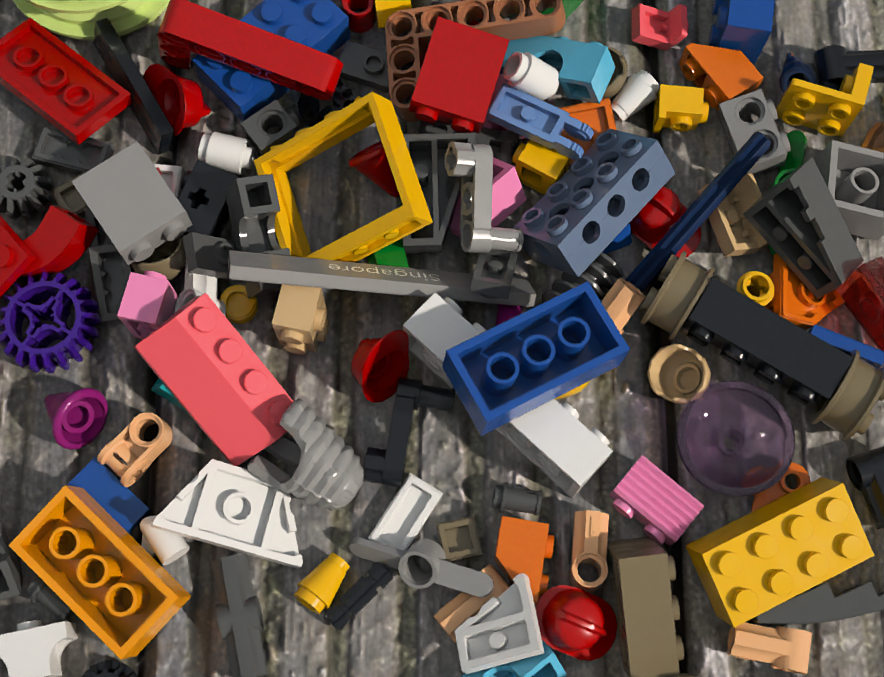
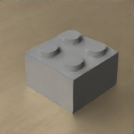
(856, 185)

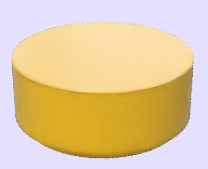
(238, 306)

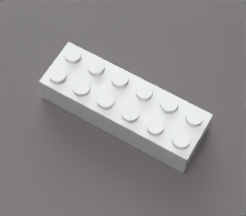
(546, 435)

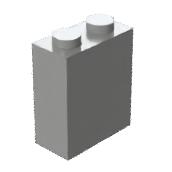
(133, 203)

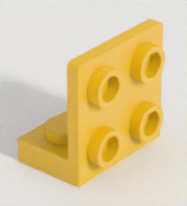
(824, 107)

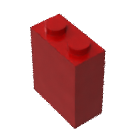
(458, 76)

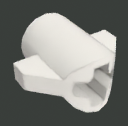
(163, 544)

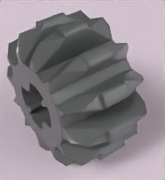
(35, 192)

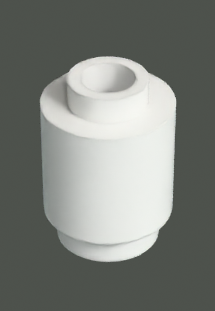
(531, 75)
(226, 152)

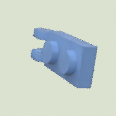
(538, 121)

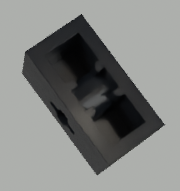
(207, 185)

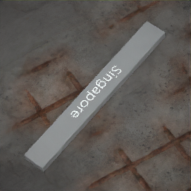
(366, 278)

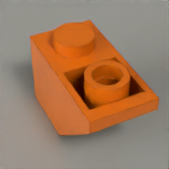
(720, 72)
(522, 549)

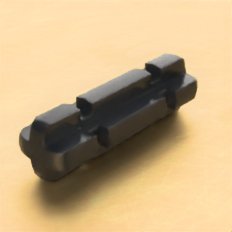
(358, 595)

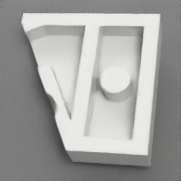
(501, 631)

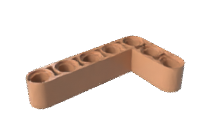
(422, 21)

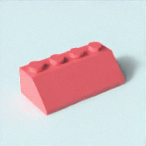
(217, 379)

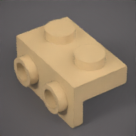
(733, 231)

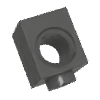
(270, 116)

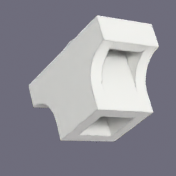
(36, 648)

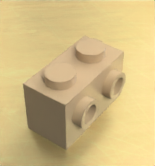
(300, 318)

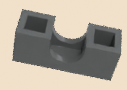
(252, 213)

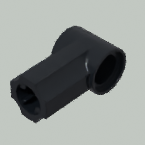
(835, 62)
(867, 475)

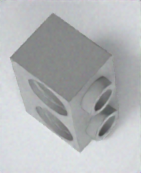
(739, 132)

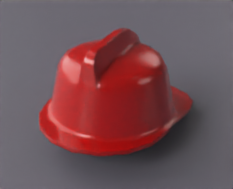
(177, 96)
(657, 219)
(380, 364)
(576, 622)

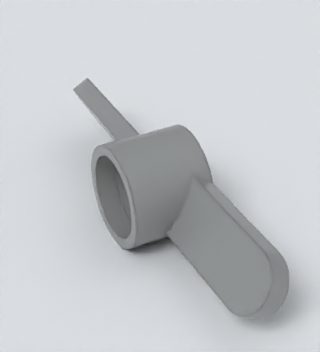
(443, 572)

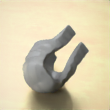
(326, 467)

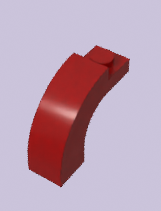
(58, 241)

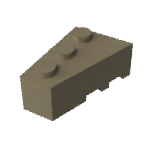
(645, 607)

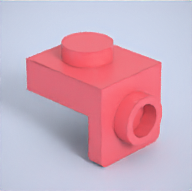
(658, 27)

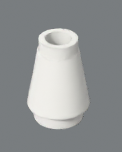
(636, 94)

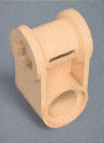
(133, 448)

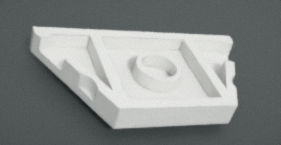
(236, 513)

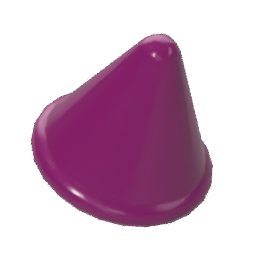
(76, 416)

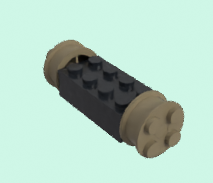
(776, 348)

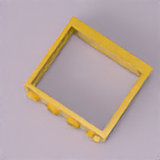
(324, 135)

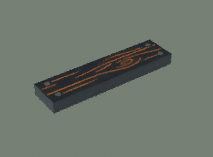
(129, 77)

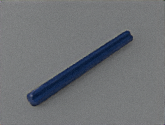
(699, 210)

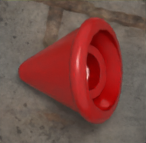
(375, 166)

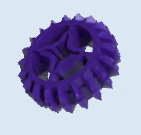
(56, 308)

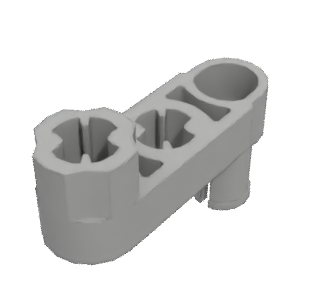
(475, 167)

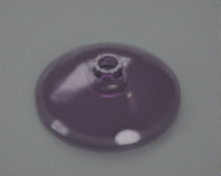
(754, 422)

